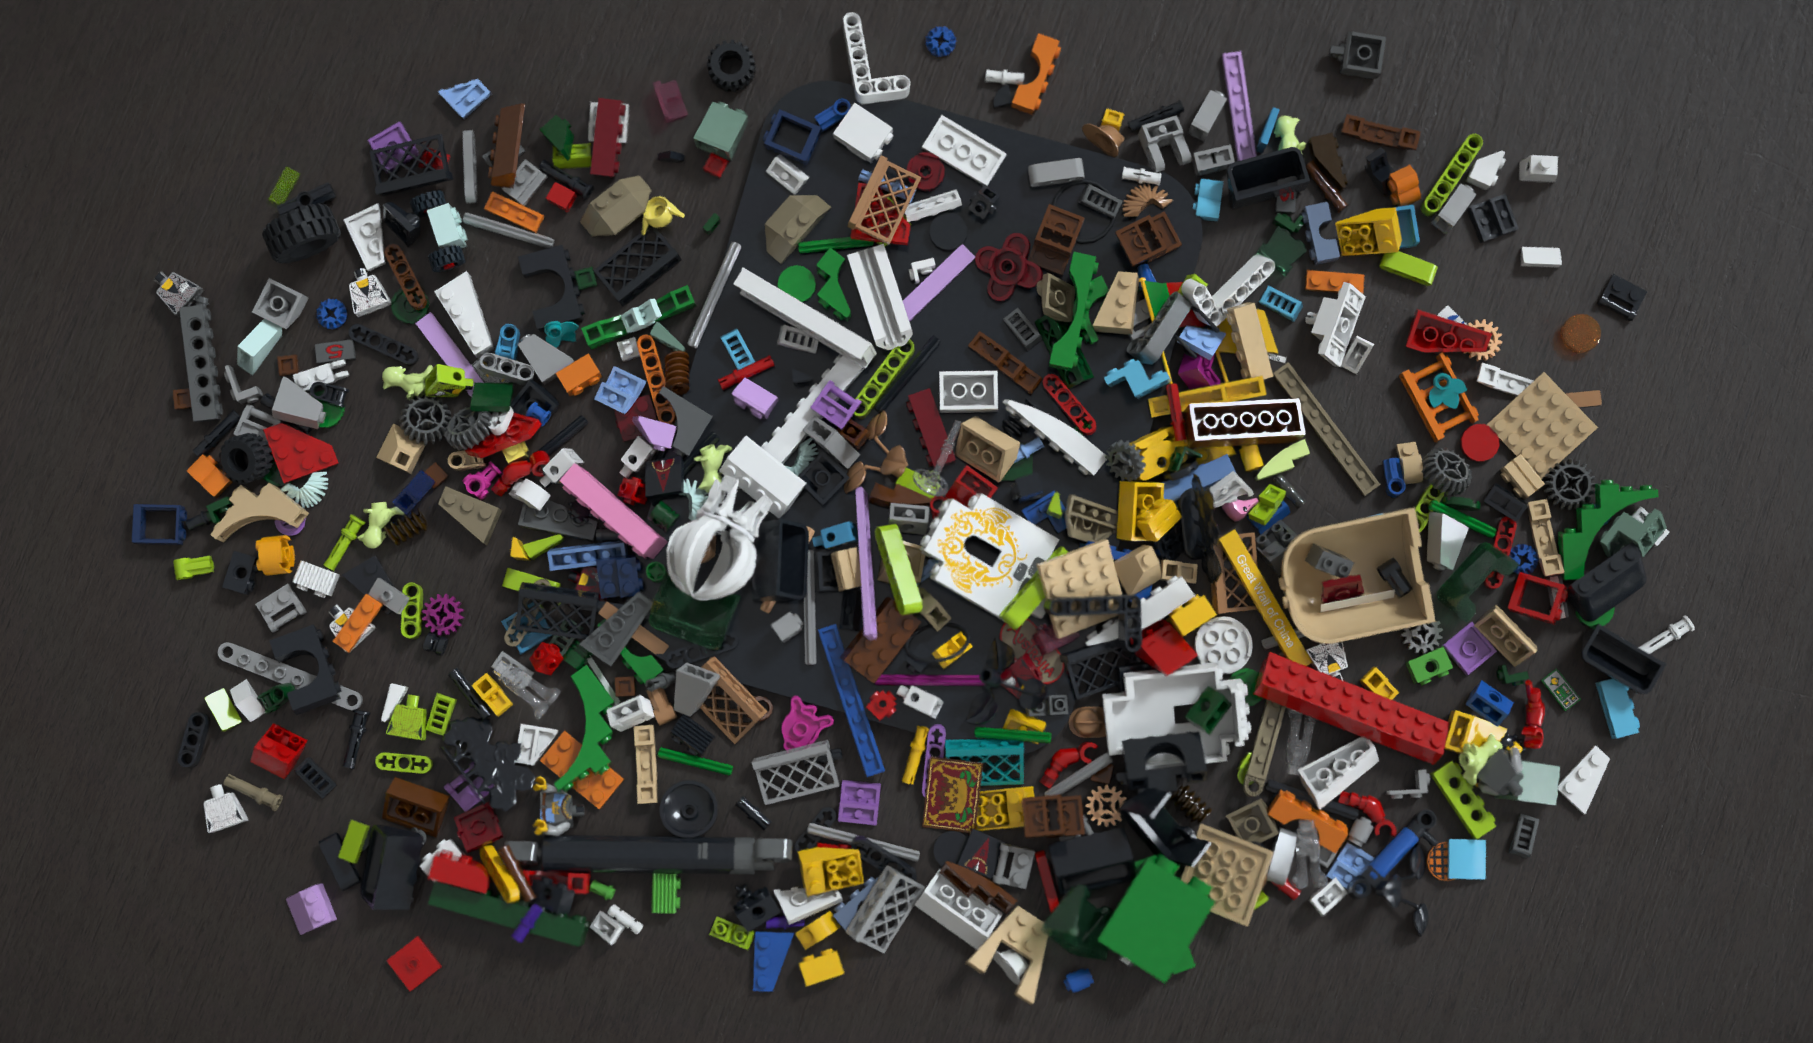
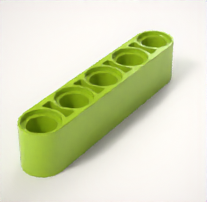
(1456, 167)
(885, 369)
(898, 569)
(1027, 598)

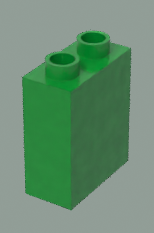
(1157, 917)

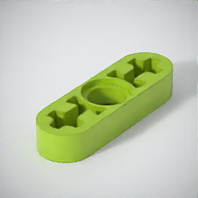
(390, 756)

